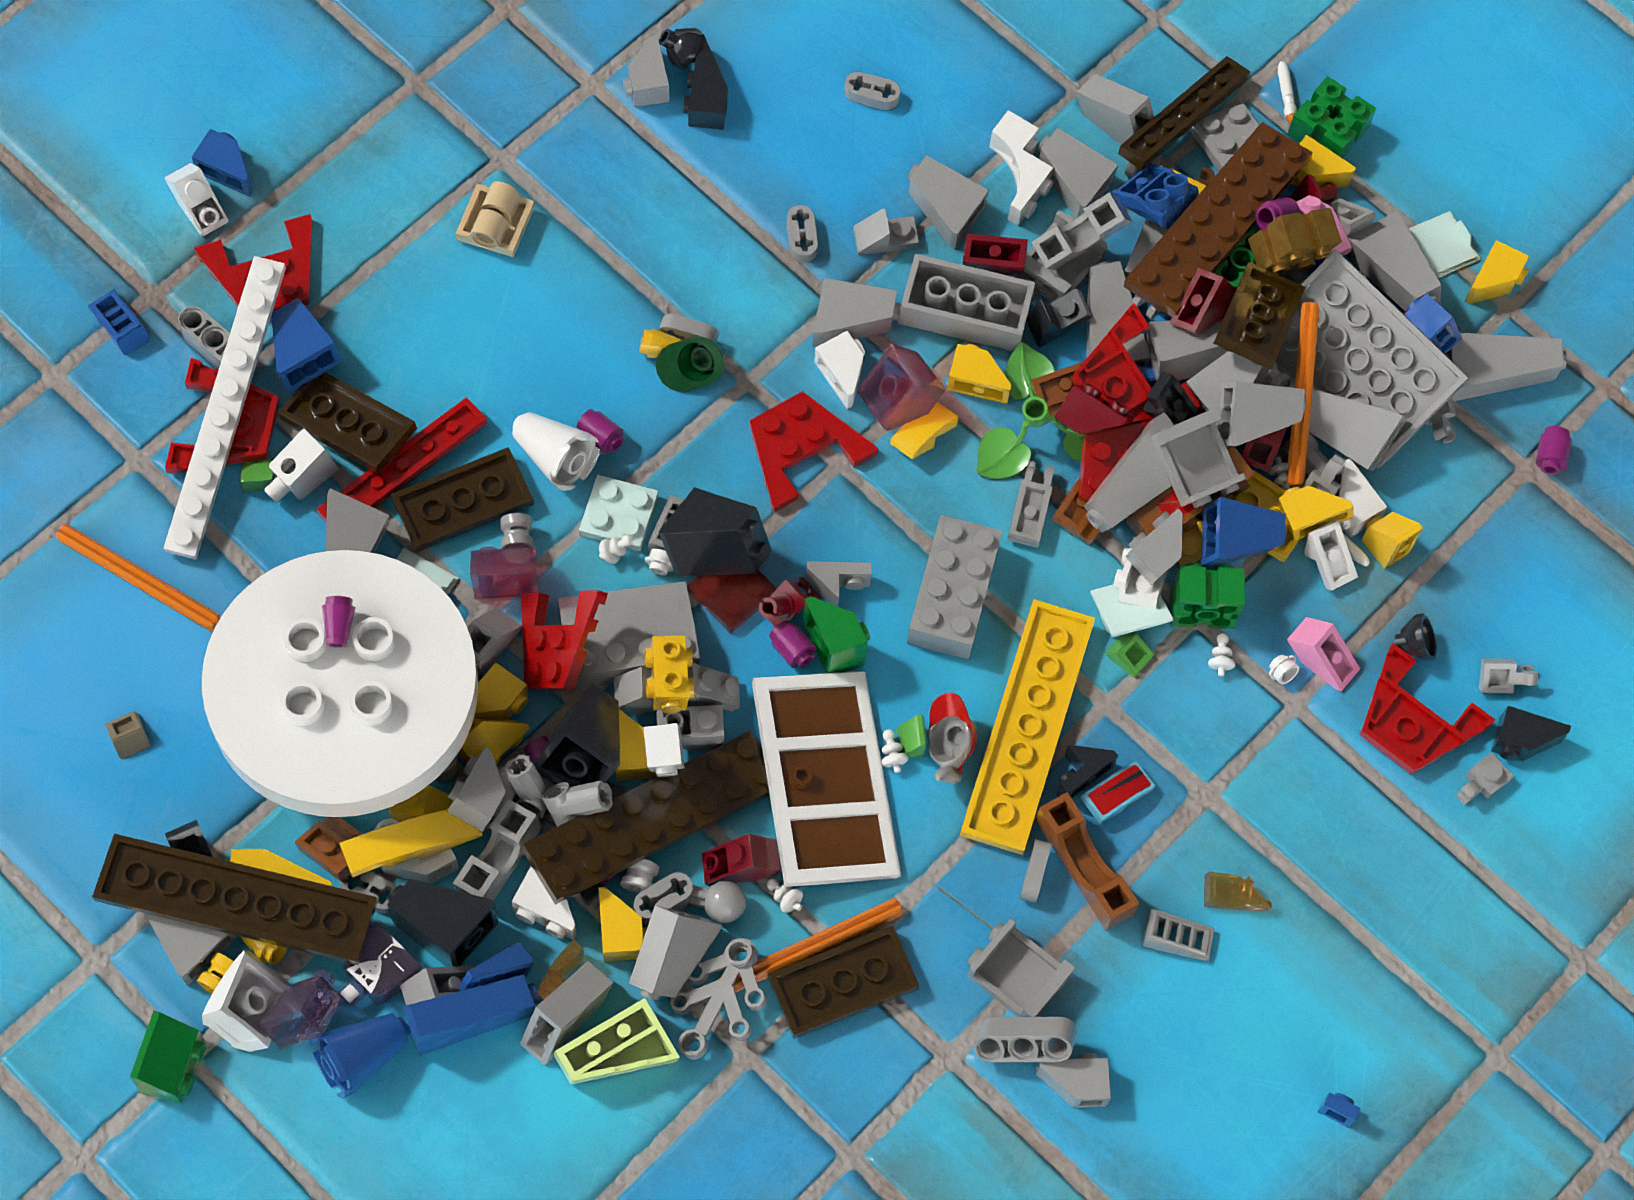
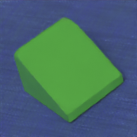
(256, 475)
(1130, 653)
(912, 736)

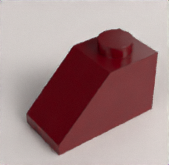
(995, 253)
(1203, 302)

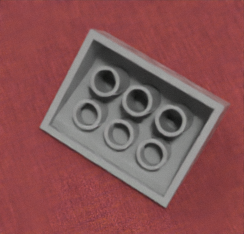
(627, 629)

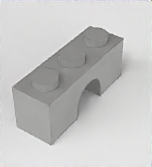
(1093, 226)
(493, 867)

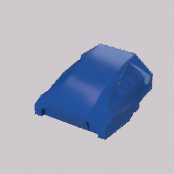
(1157, 194)

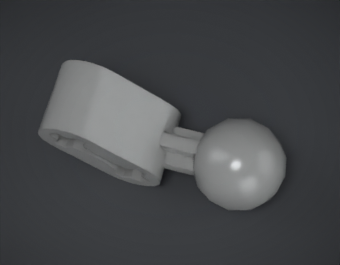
(722, 901)

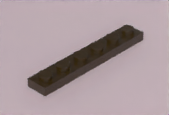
(1183, 113)

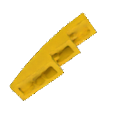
(406, 840)

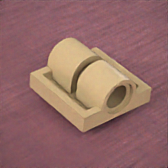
(495, 218)

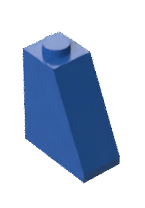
(300, 346)
(1239, 531)

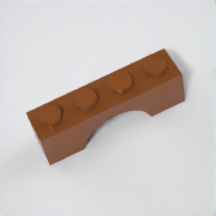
(1100, 886)

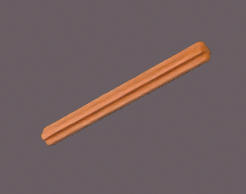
(1303, 380)
(138, 577)
(825, 940)

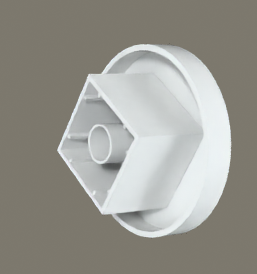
(350, 722)

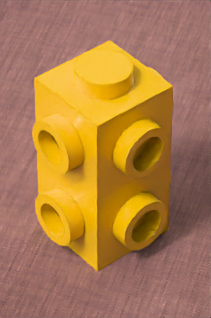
(669, 673)

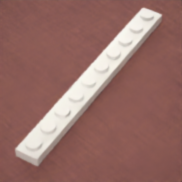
(224, 408)

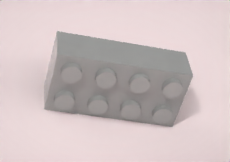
(966, 302)
(954, 587)

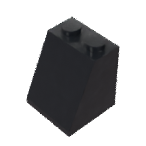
(714, 536)
(584, 742)
(442, 919)

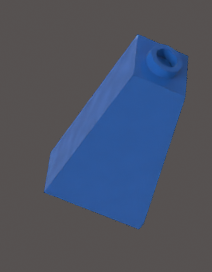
(469, 1012)

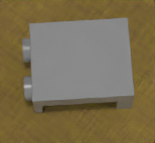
(1066, 278)
(1197, 459)
(1018, 971)

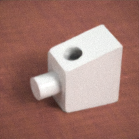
(300, 468)

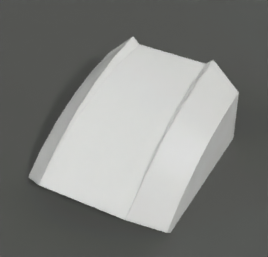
(242, 1002)

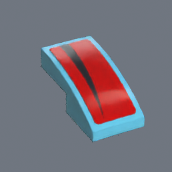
(1117, 792)

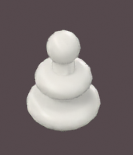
(1280, 470)
(613, 549)
(1222, 653)
(892, 748)
(786, 896)

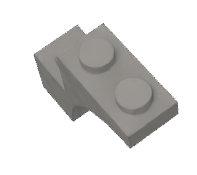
(710, 689)

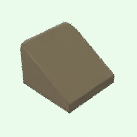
(128, 735)

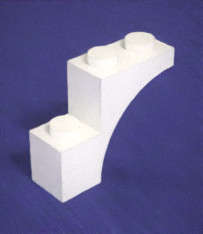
(1016, 143)

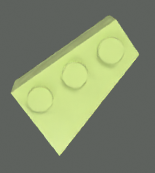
(617, 1046)

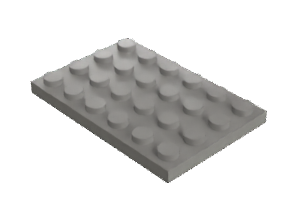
(1370, 350)

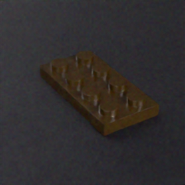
(1259, 315)
(348, 421)
(462, 499)
(843, 981)

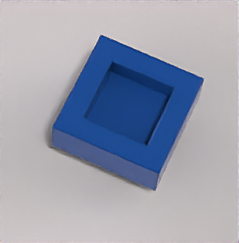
(1339, 1108)

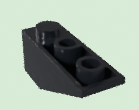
(709, 92)

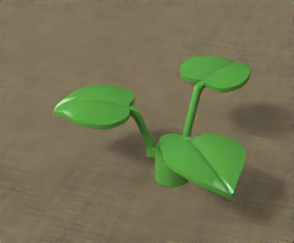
(1000, 451)

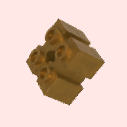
(1295, 241)

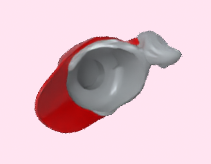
(950, 736)

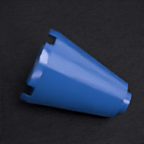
(358, 1050)

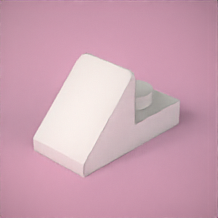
(1331, 555)

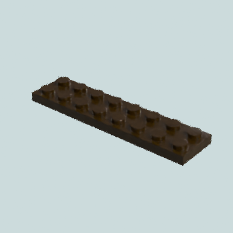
(649, 818)
(235, 899)

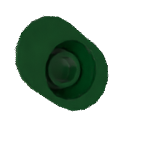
(690, 363)

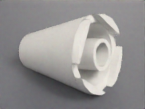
(556, 448)

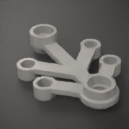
(720, 993)

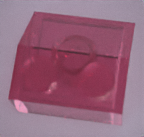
(900, 388)
(504, 572)

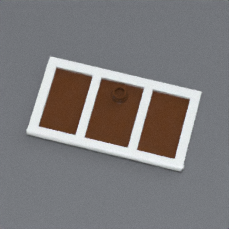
(825, 779)

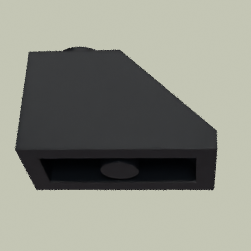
(1526, 734)

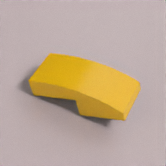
(920, 434)

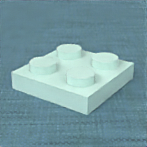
(618, 511)

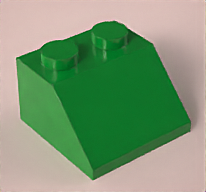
(836, 634)
(167, 1058)

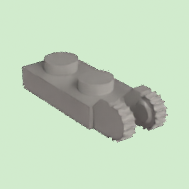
(1031, 508)

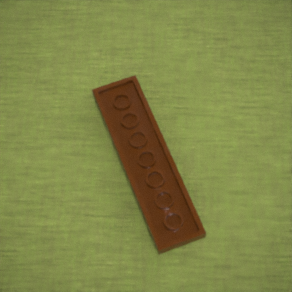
(1218, 217)

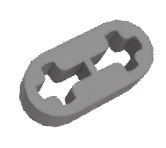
(872, 91)
(808, 233)
(687, 328)
(1035, 871)
(374, 883)

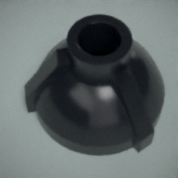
(681, 45)
(1418, 638)

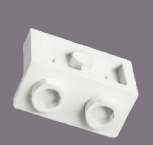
(1134, 587)

